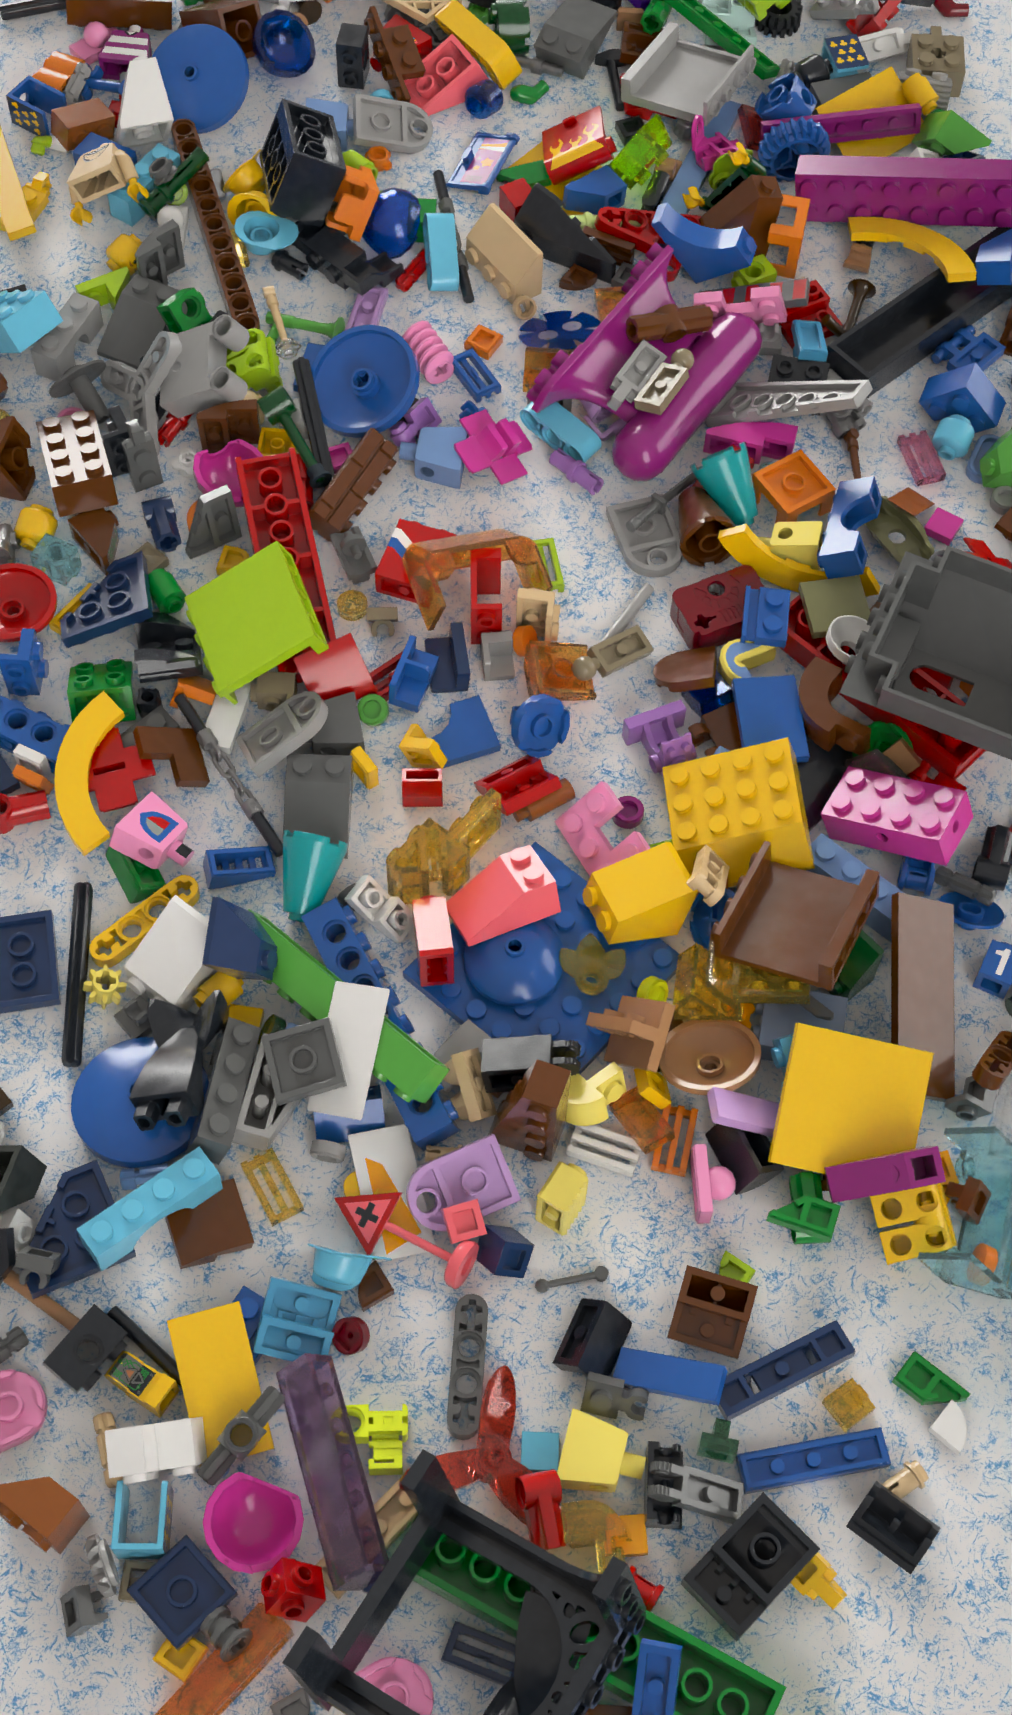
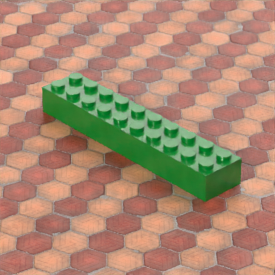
(707, 1680)

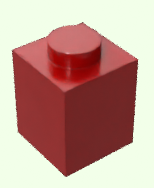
(513, 196)

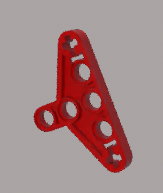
(641, 236)

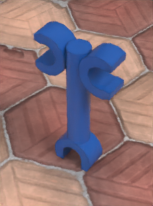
(95, 82)

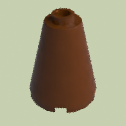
(699, 527)

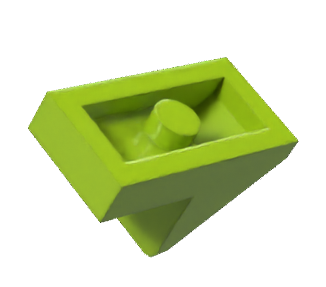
(106, 287)

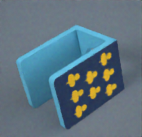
(844, 55)
(141, 1550)

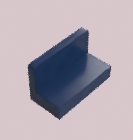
(453, 666)

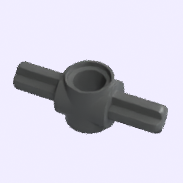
(226, 1451)

